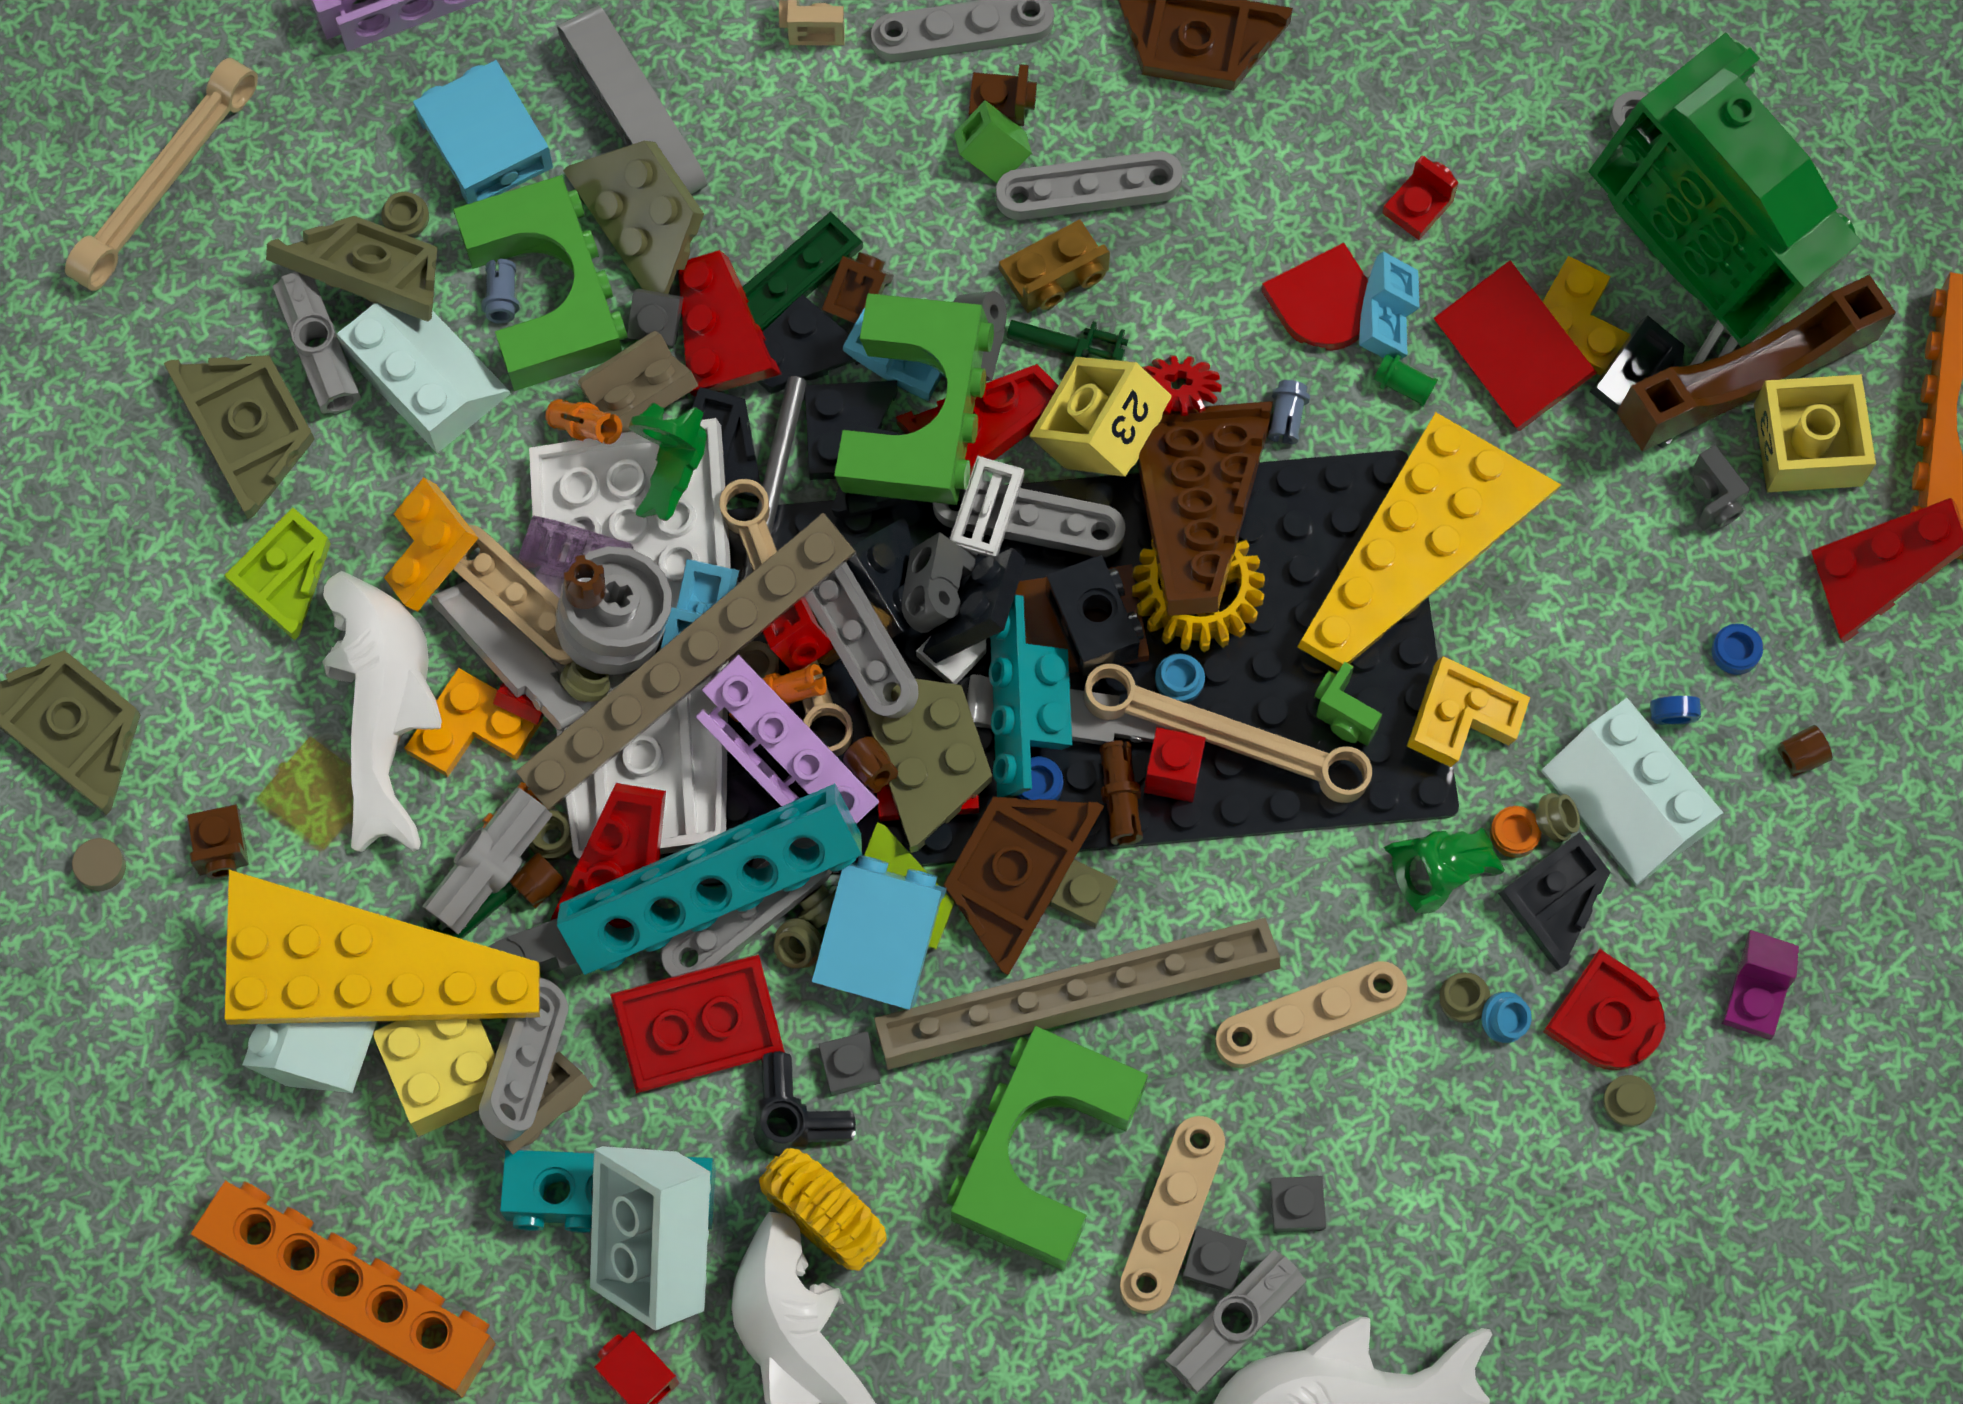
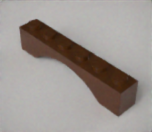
(1699, 392)

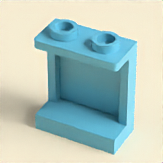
(483, 132)
(879, 932)

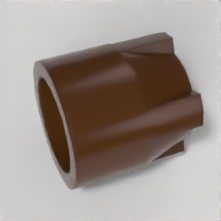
(584, 594)
(1805, 750)
(870, 763)
(537, 880)

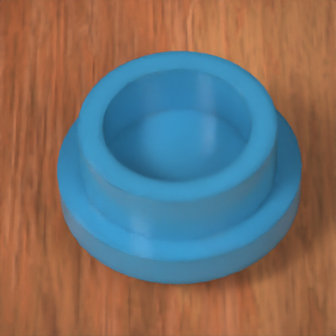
(1180, 677)
(1506, 1017)

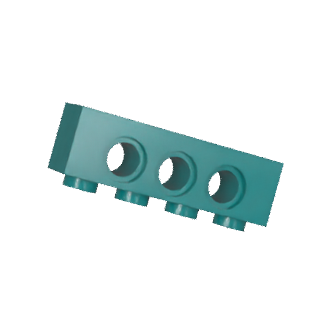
(532, 1172)

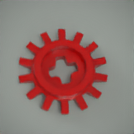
(1198, 385)

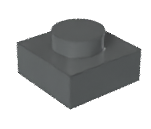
(654, 312)
(849, 1063)
(1297, 1204)
(1214, 1259)

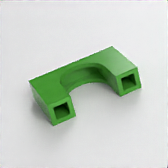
(546, 222)
(930, 461)
(1046, 1075)

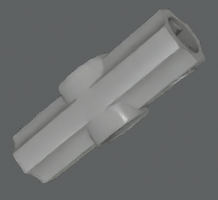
(323, 364)
(487, 860)
(1212, 1344)

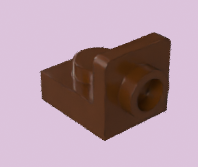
(1005, 92)
(853, 283)
(217, 841)

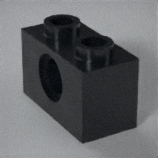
(1090, 587)

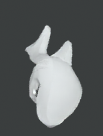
(391, 696)
(784, 1320)
(1341, 1372)

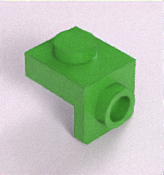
(1345, 714)

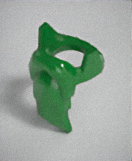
(679, 454)
(1448, 862)

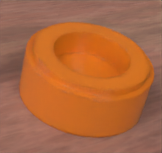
(1515, 831)

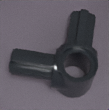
(780, 1103)

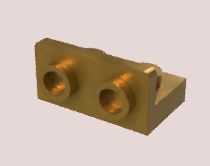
(1055, 266)

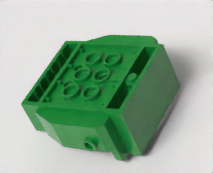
(1724, 193)

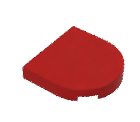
(1320, 299)
(1609, 1016)

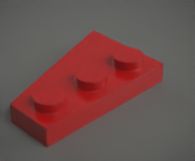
(718, 329)
(1004, 412)
(1882, 563)
(621, 841)

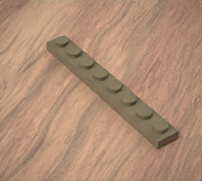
(686, 662)
(1077, 993)

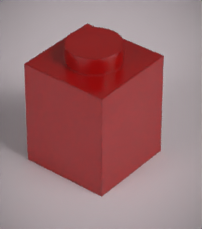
(1174, 764)
(635, 1370)

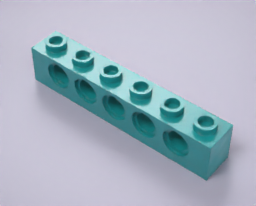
(677, 877)

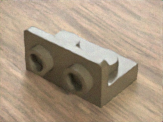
(636, 379)
(561, 1094)

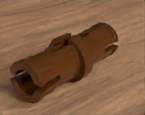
(1121, 793)

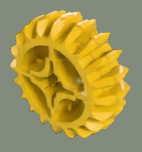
(1205, 625)
(823, 1209)

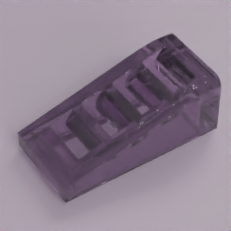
(547, 530)

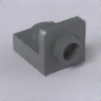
(1718, 480)

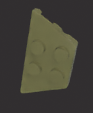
(640, 210)
(366, 262)
(245, 422)
(70, 724)
(935, 757)

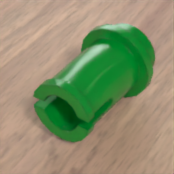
(1404, 379)

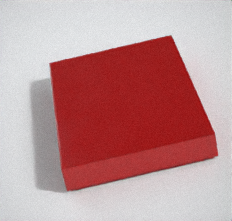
(1515, 345)
(696, 1023)

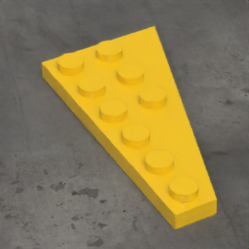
(1432, 524)
(331, 962)

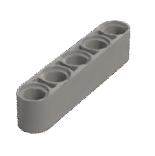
(626, 91)

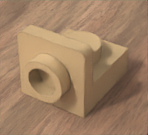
(812, 24)

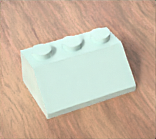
(422, 372)
(1632, 792)
(310, 1053)
(650, 1233)

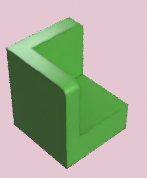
(992, 142)

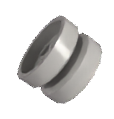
(626, 624)

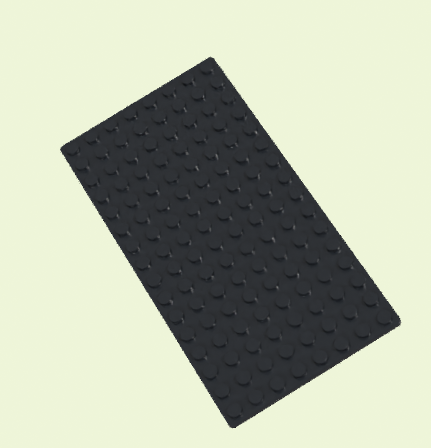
(1304, 529)

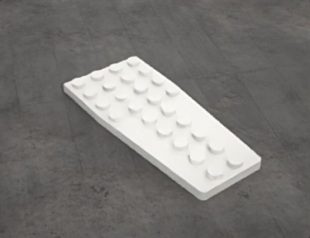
(600, 492)

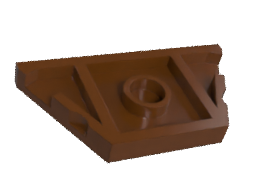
(1202, 39)
(1016, 868)

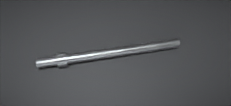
(780, 452)

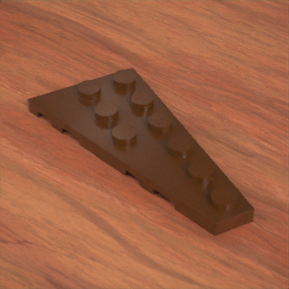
(1196, 495)

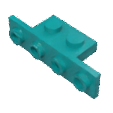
(1028, 702)

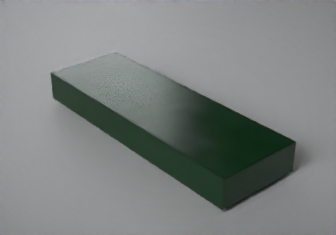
(800, 269)

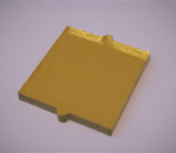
(312, 793)

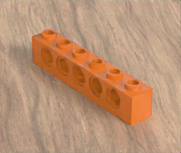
(226, 1229)

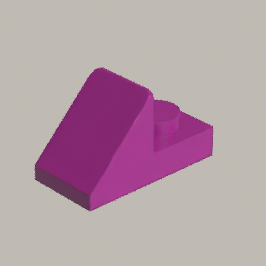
(1761, 984)

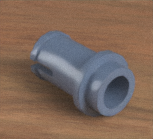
(500, 292)
(1288, 410)

